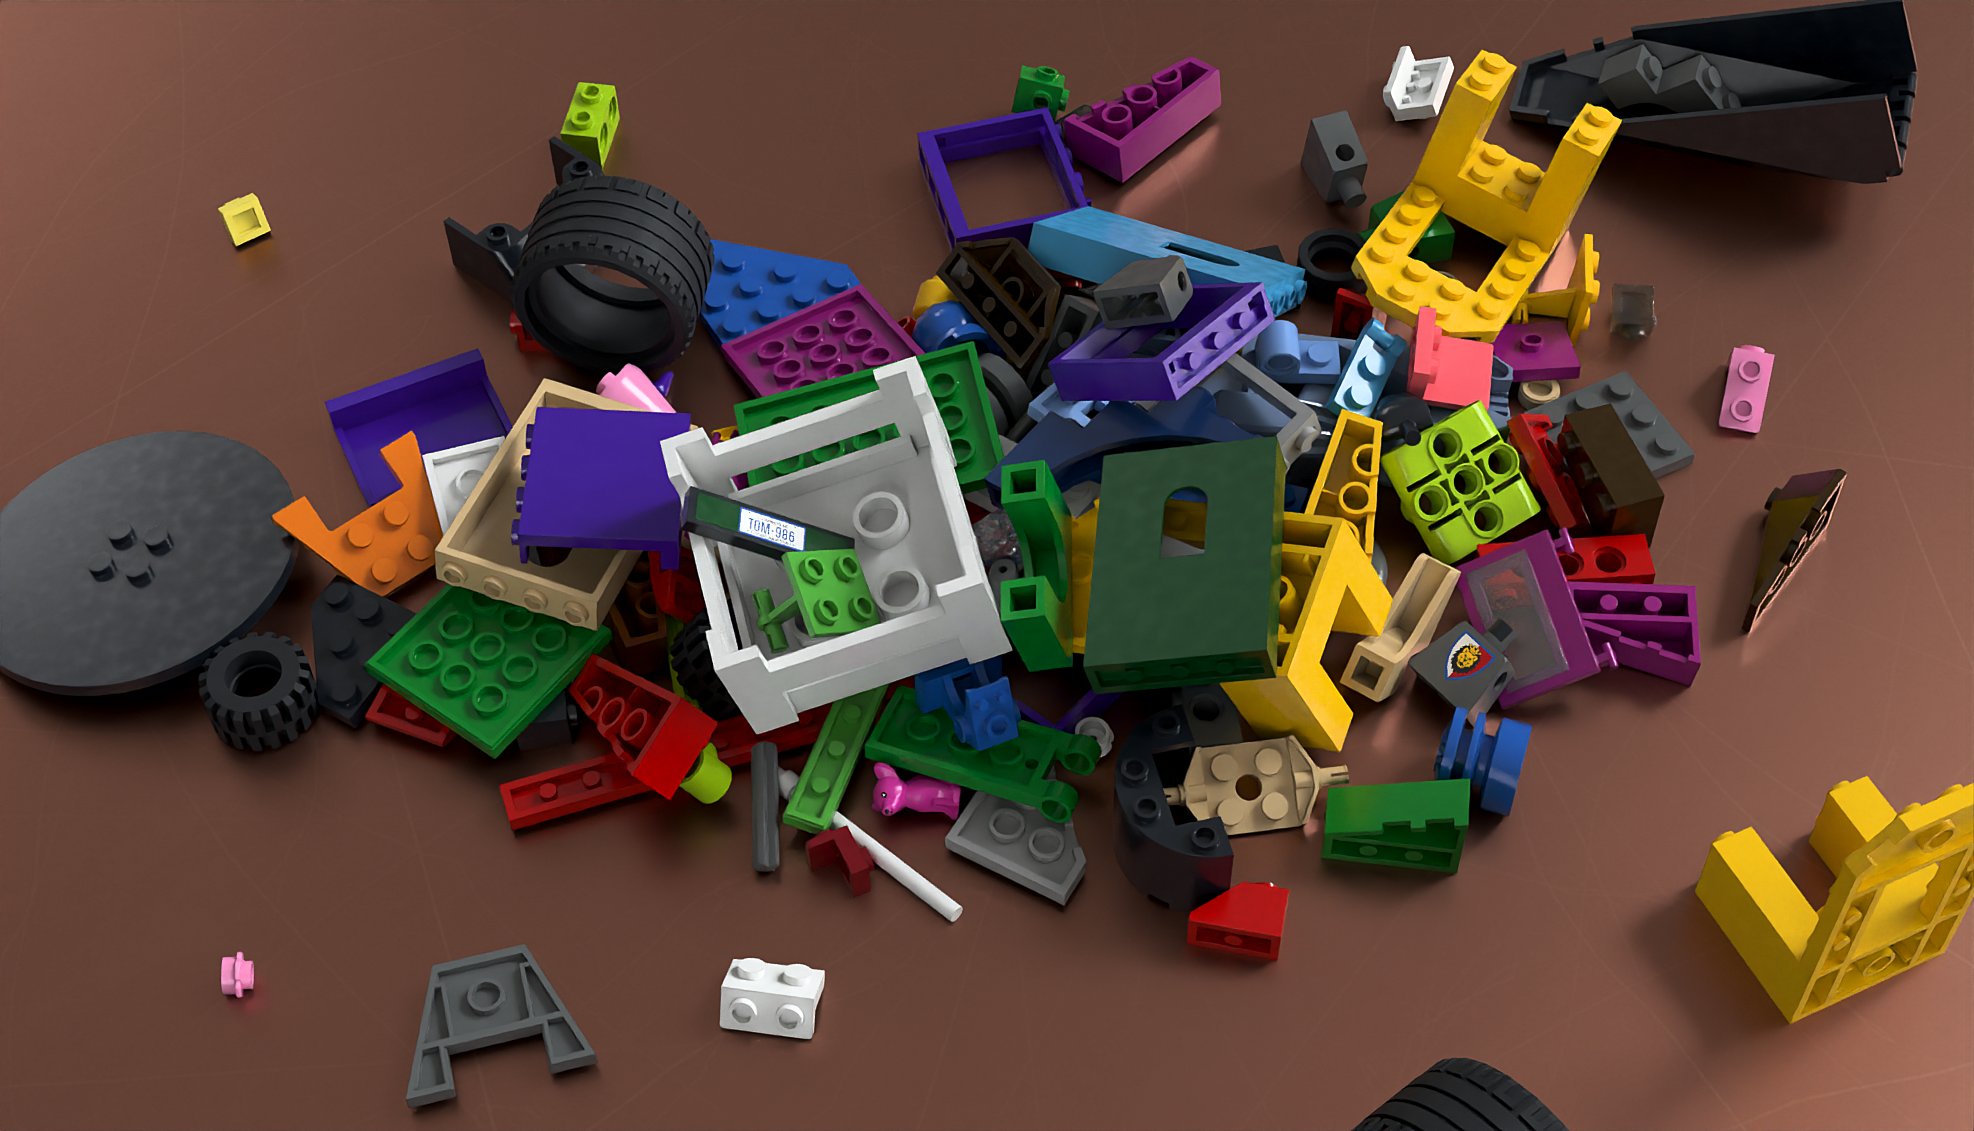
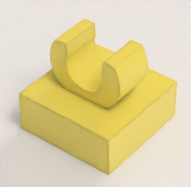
(244, 219)

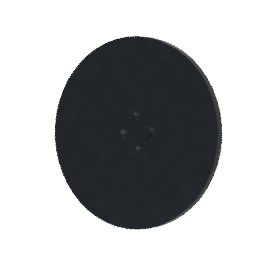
(139, 561)

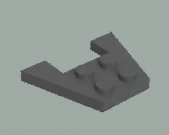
(485, 1004)

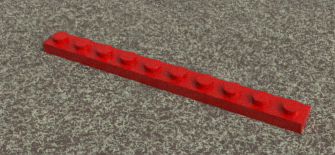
(607, 778)

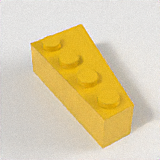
(1350, 477)

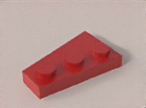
(1544, 459)

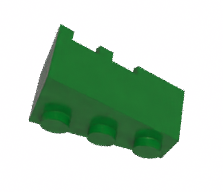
(1398, 824)

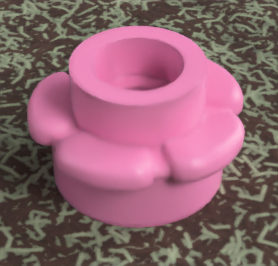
(236, 975)

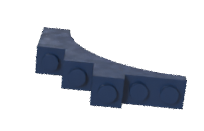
(1120, 427)

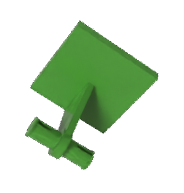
(827, 593)

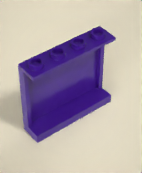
(440, 403)
(599, 483)

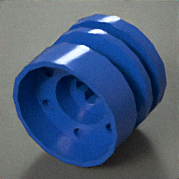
(1486, 759)

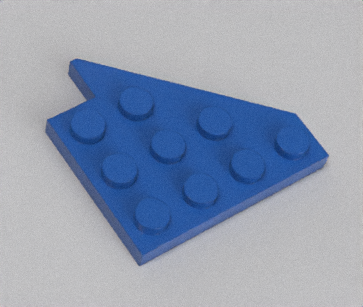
(762, 286)

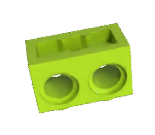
(592, 121)

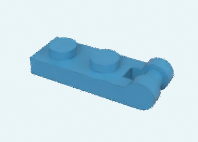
(1366, 370)

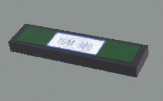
(754, 527)

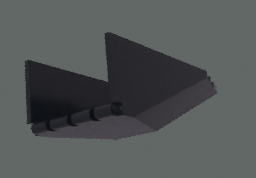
(1815, 86)

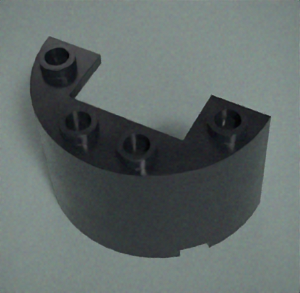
(1171, 862)

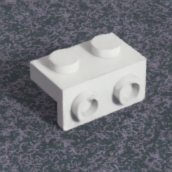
(1417, 86)
(770, 998)

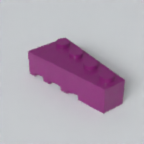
(1145, 120)

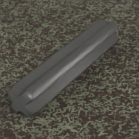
(765, 806)

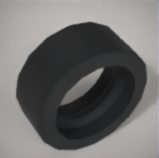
(1329, 243)

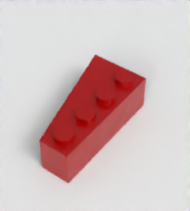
(645, 723)

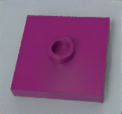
(1537, 351)

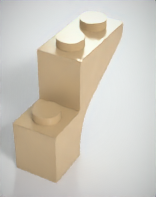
(1410, 624)

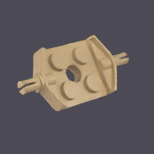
(1285, 780)

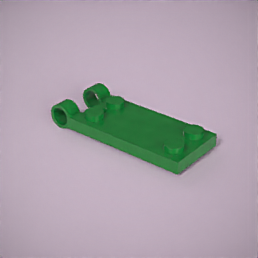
(930, 747)

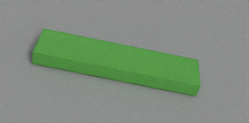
(833, 760)

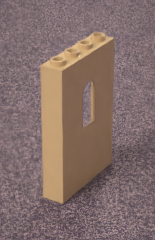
(479, 545)

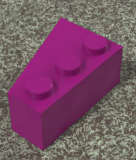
(1645, 624)

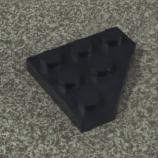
(347, 631)

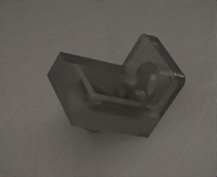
(1632, 311)

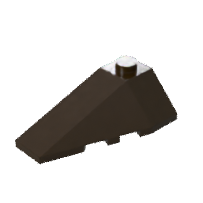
(1792, 527)

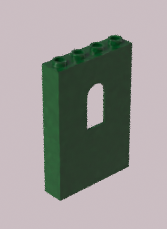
(1189, 614)

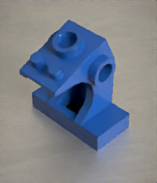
(978, 704)

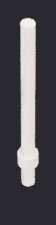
(882, 857)

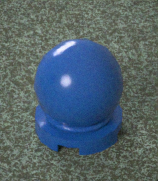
(951, 325)

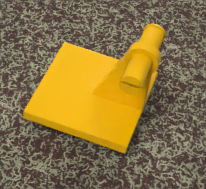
(1570, 302)

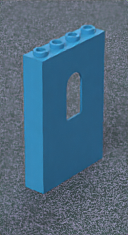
(1101, 243)

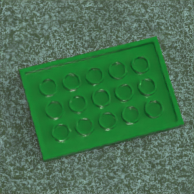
(956, 388)

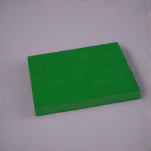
(483, 664)

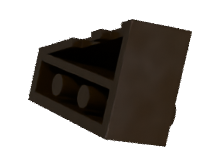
(1610, 474)

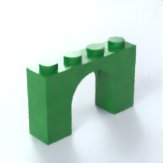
(1039, 607)

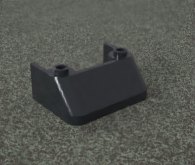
(496, 249)

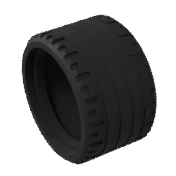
(627, 230)

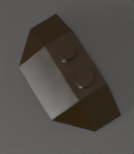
(1004, 293)

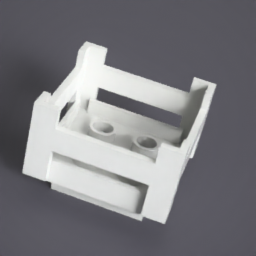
(908, 537)

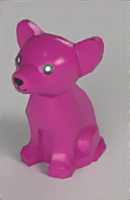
(919, 793)

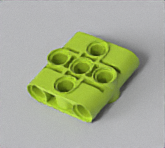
(1502, 507)

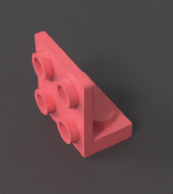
(1447, 369)

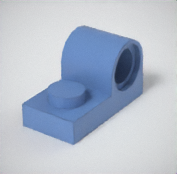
(1293, 360)

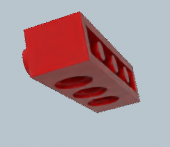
(1601, 559)

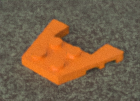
(387, 541)

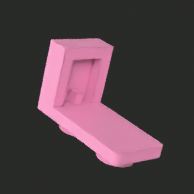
(1746, 389)

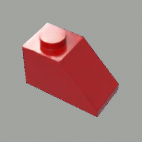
(1352, 313)
(1242, 920)

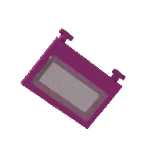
(1532, 595)

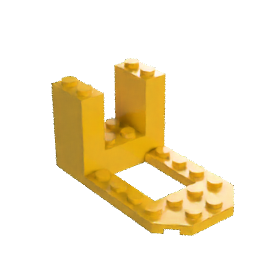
(1488, 193)
(1322, 590)
(1881, 912)

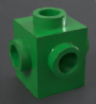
(1039, 90)

